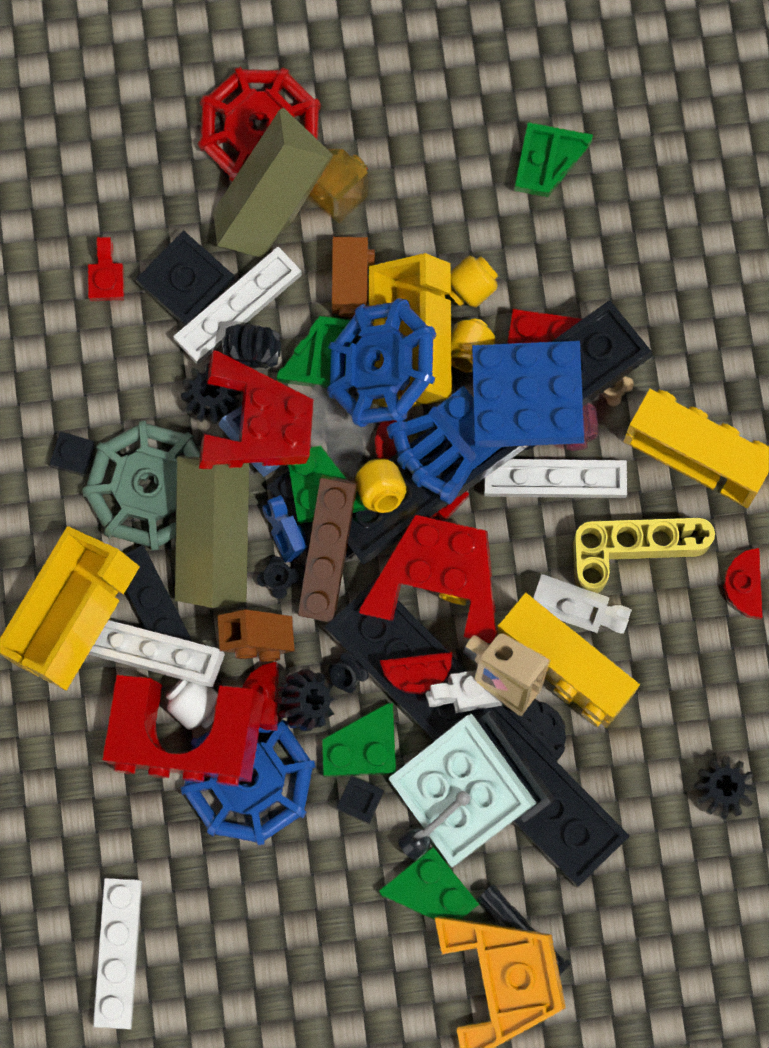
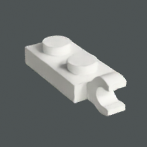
(580, 606)
(463, 692)

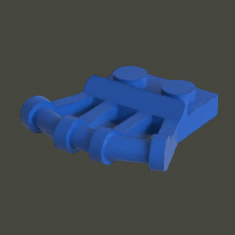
(456, 424)

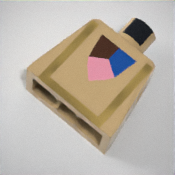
(508, 670)

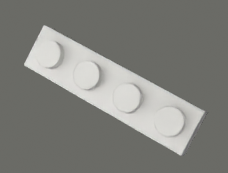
(237, 304)
(558, 479)
(158, 653)
(118, 953)

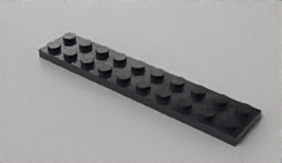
(608, 354)
(570, 831)

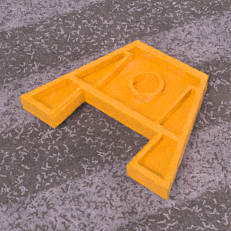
(517, 978)

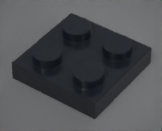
(185, 278)

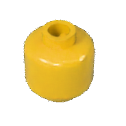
(472, 281)
(463, 336)
(380, 485)

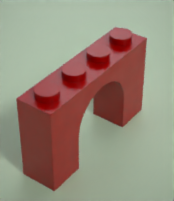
(224, 754)

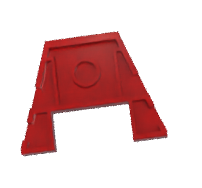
(273, 419)
(441, 560)

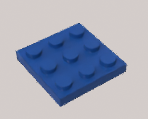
(527, 394)

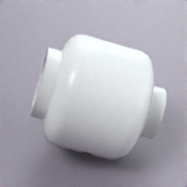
(192, 704)

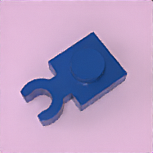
(286, 533)

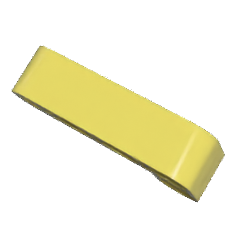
(644, 545)

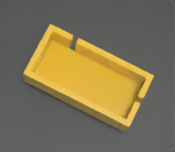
(423, 283)
(698, 446)
(67, 607)
(574, 666)

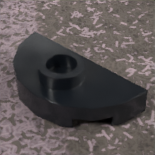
(544, 726)

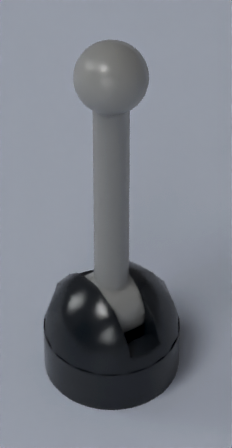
(416, 841)

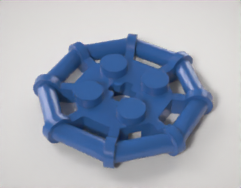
(396, 368)
(261, 796)

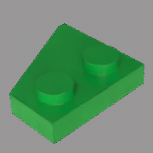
(548, 157)
(312, 356)
(306, 481)
(362, 747)
(431, 889)

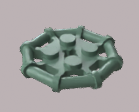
(126, 479)

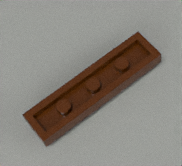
(327, 548)

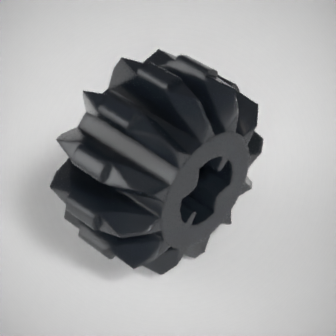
(252, 345)
(206, 404)
(305, 700)
(733, 779)

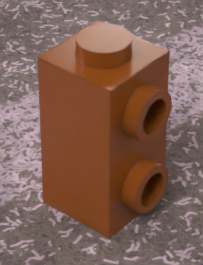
(350, 274)
(256, 634)

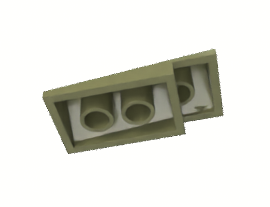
(270, 187)
(211, 533)

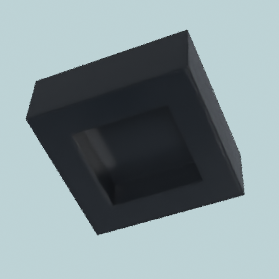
(72, 454)
(360, 800)

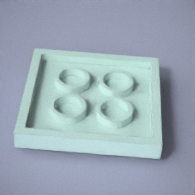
(455, 763)

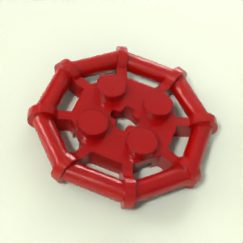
(245, 108)

